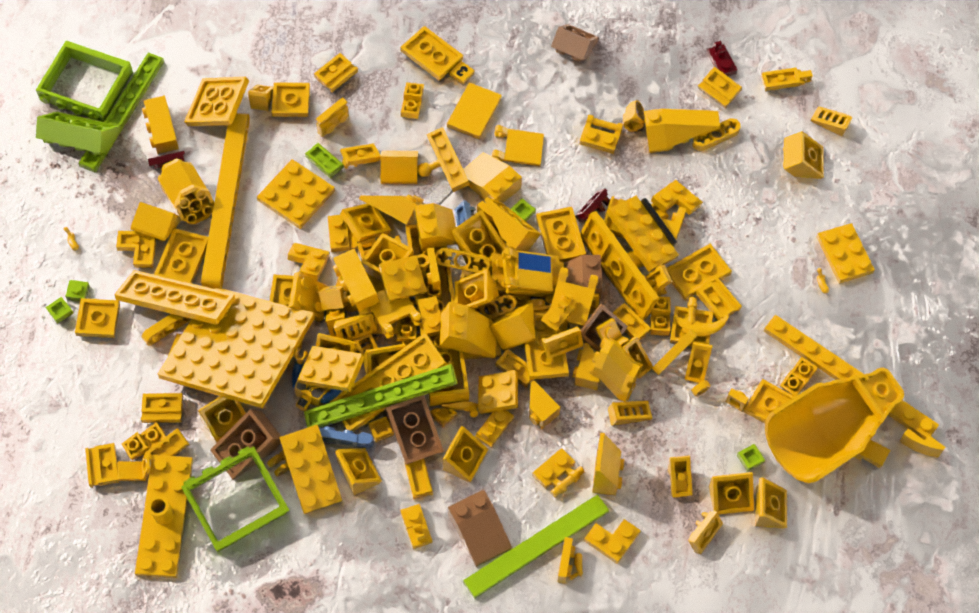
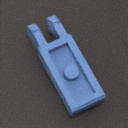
(347, 438)

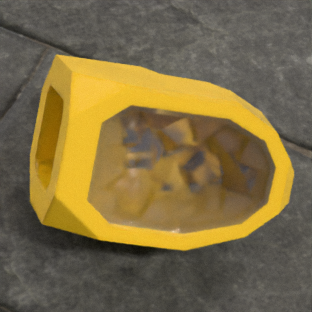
(634, 117)

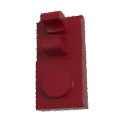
(722, 59)
(159, 161)
(592, 204)

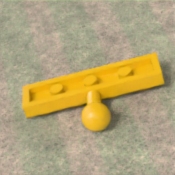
(446, 160)

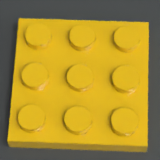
(216, 101)
(296, 194)

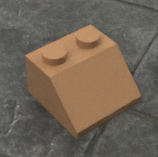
(574, 42)
(582, 268)

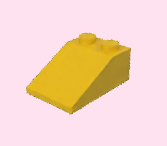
(492, 178)
(398, 207)
(512, 227)
(478, 237)
(466, 331)
(607, 467)

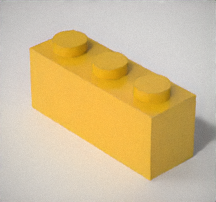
(160, 125)
(355, 280)

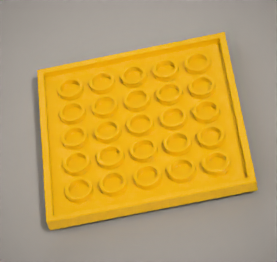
(242, 353)

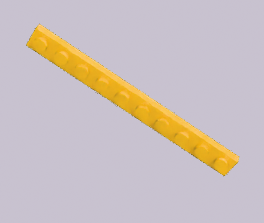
(839, 369)

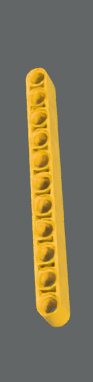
(225, 202)

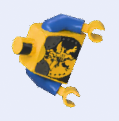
(307, 393)

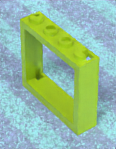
(93, 57)
(226, 464)

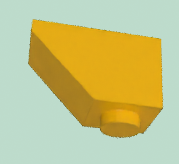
(542, 406)

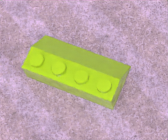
(76, 132)

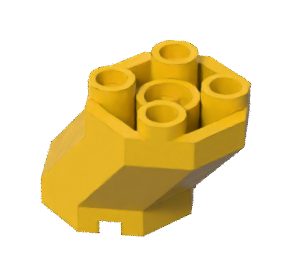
(186, 191)
(616, 369)

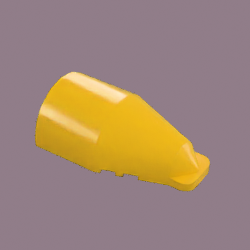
(830, 423)

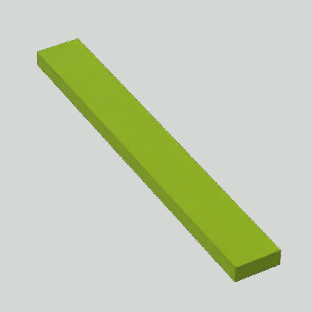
(126, 104)
(381, 397)
(535, 546)

